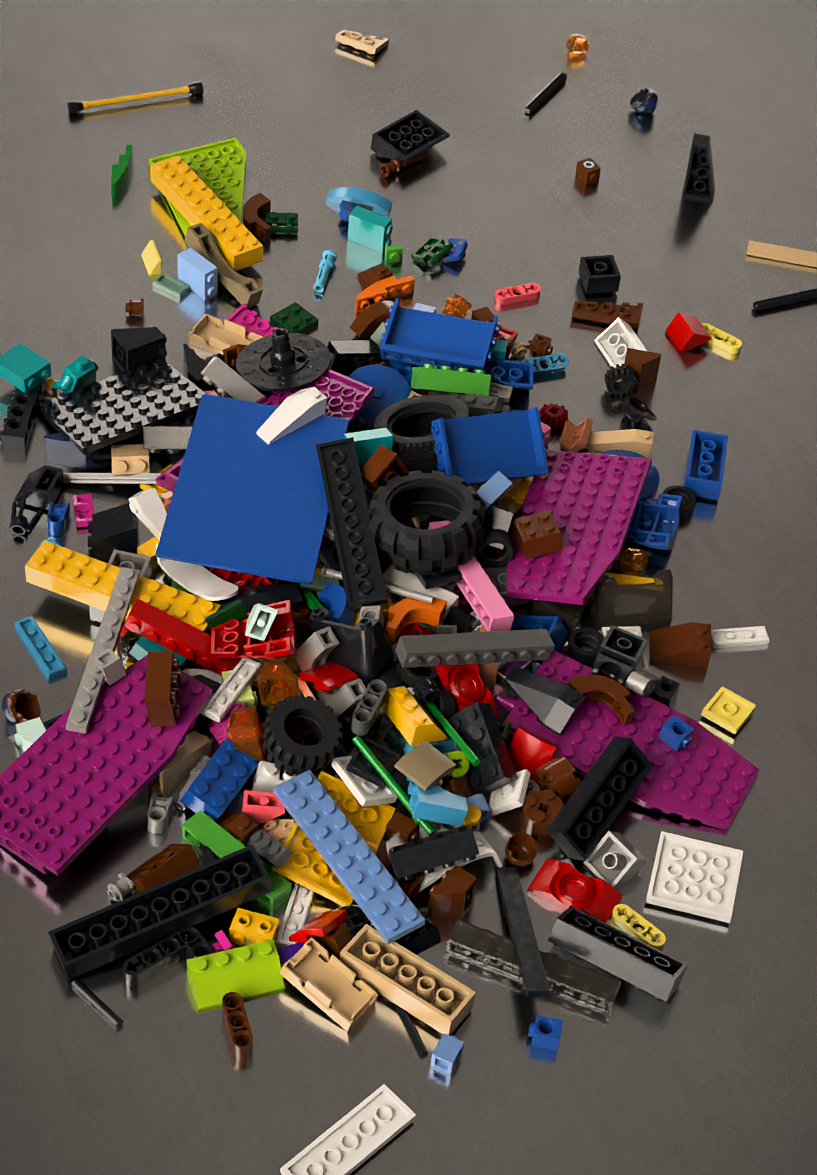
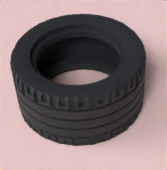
(411, 426)

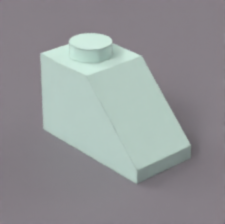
(260, 621)
(28, 732)

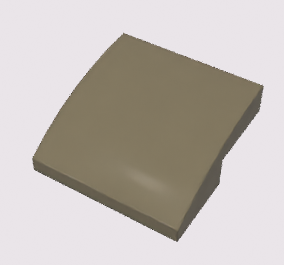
(425, 765)

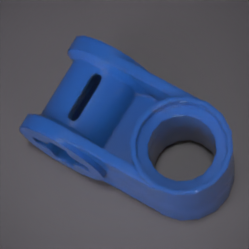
(57, 518)

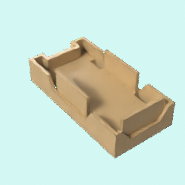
(215, 335)
(329, 984)

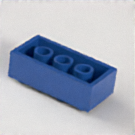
(706, 464)
(219, 781)

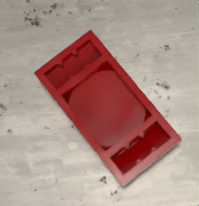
(465, 685)
(567, 887)

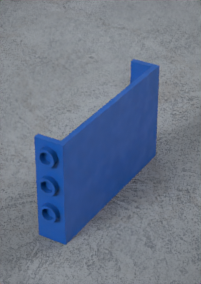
(438, 339)
(491, 443)

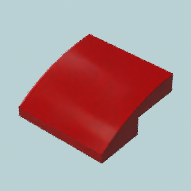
(328, 676)
(530, 751)
(320, 925)

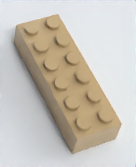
(408, 980)

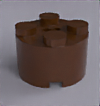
(558, 776)
(539, 812)

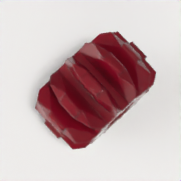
(554, 416)

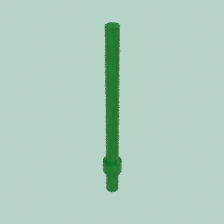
(452, 732)
(391, 782)

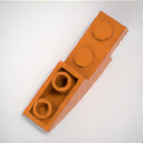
(384, 290)

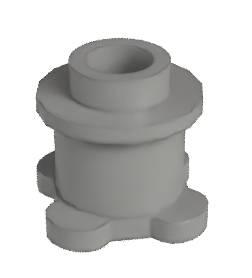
(121, 888)

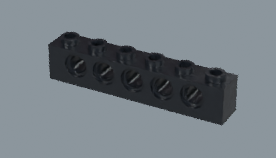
(20, 418)

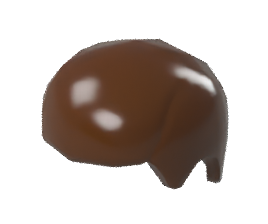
(520, 849)

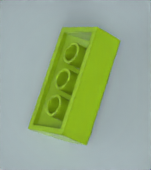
(244, 970)

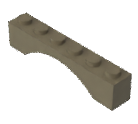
(242, 288)

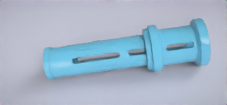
(326, 266)

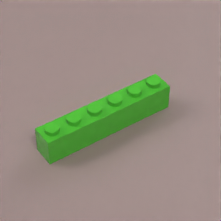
(204, 831)

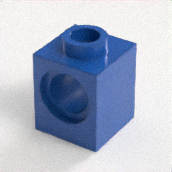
(676, 733)
(549, 1025)

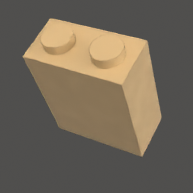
(129, 459)

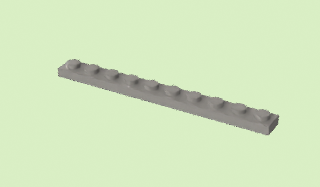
(107, 637)

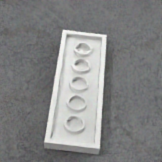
(353, 1137)

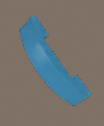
(360, 196)

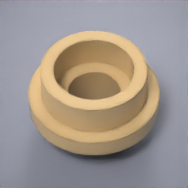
(519, 349)

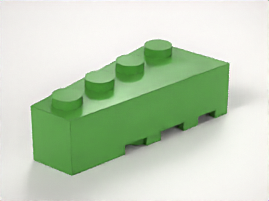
(451, 381)

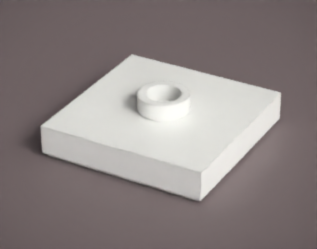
(510, 795)

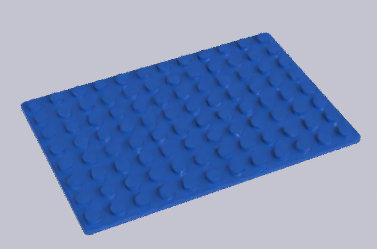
(247, 500)

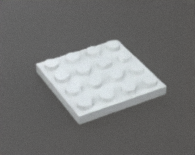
(695, 877)

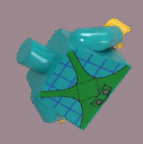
(75, 375)

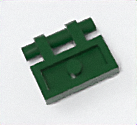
(282, 222)
(428, 250)

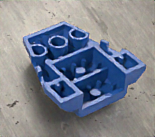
(656, 521)

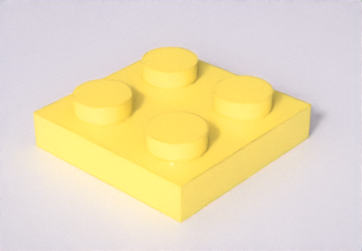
(728, 710)

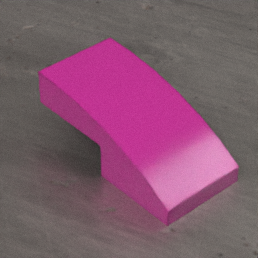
(83, 509)

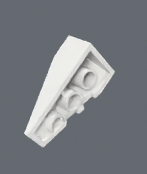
(293, 413)
(149, 510)

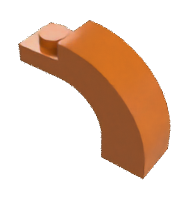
(413, 611)

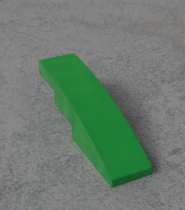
(121, 171)

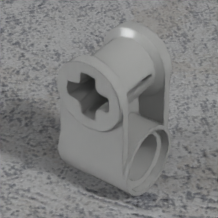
(159, 813)

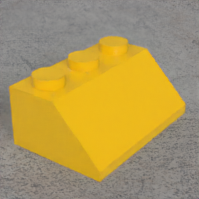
(411, 717)

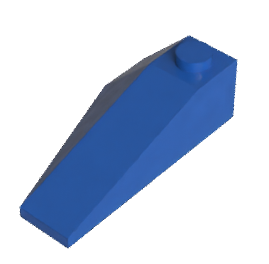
(511, 373)

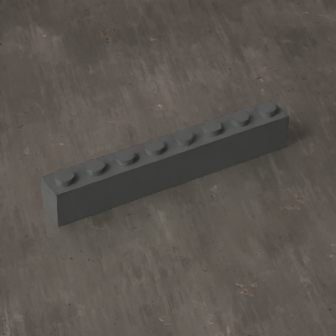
(474, 648)

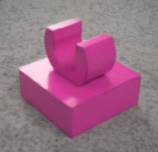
(223, 944)

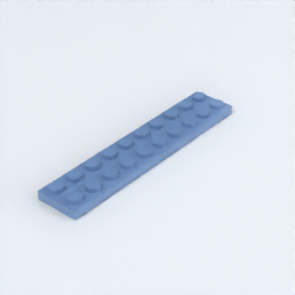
(349, 857)

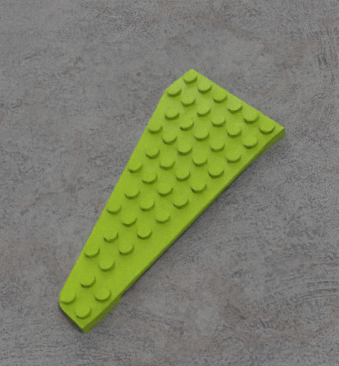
(220, 168)

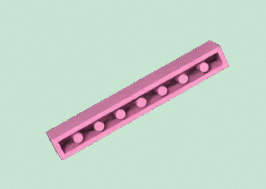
(482, 593)

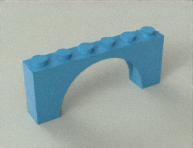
(436, 803)

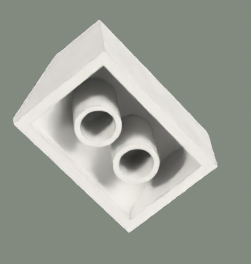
(615, 341)

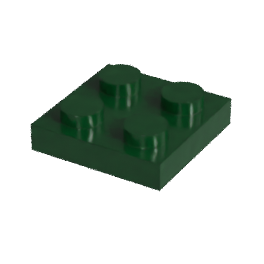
(294, 319)

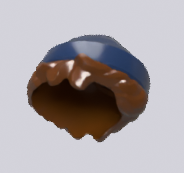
(20, 706)

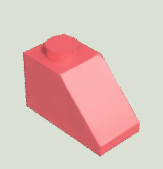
(262, 806)

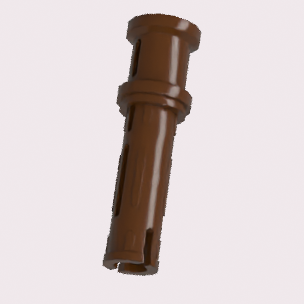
(396, 165)

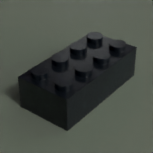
(482, 734)

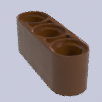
(237, 1016)

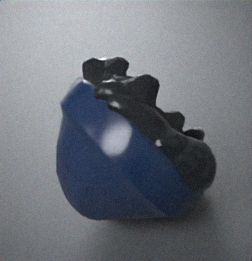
(644, 101)

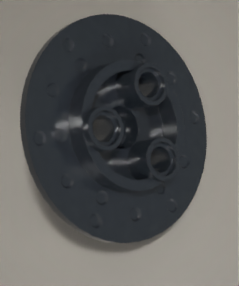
(283, 361)

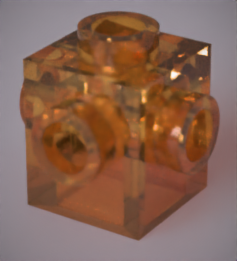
(456, 306)

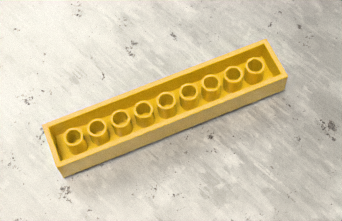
(201, 205)
(93, 582)

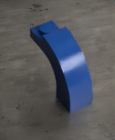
(334, 599)

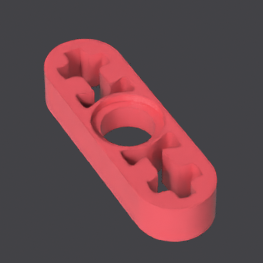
(506, 295)

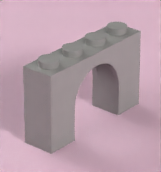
(315, 653)

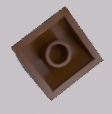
(645, 365)

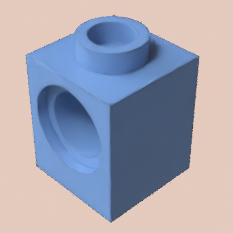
(447, 1053)

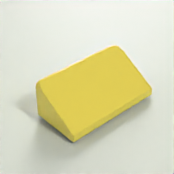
(152, 259)

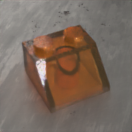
(276, 682)
(246, 732)

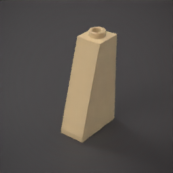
(180, 767)

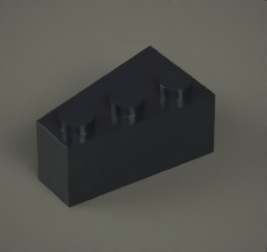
(353, 354)

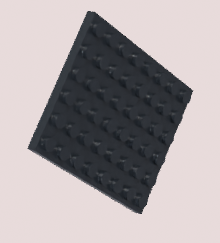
(121, 405)

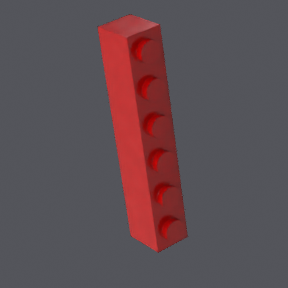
(176, 636)

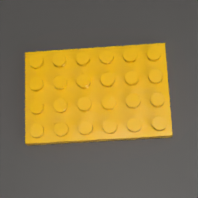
(306, 863)

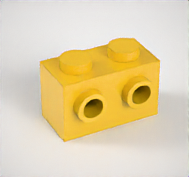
(252, 927)

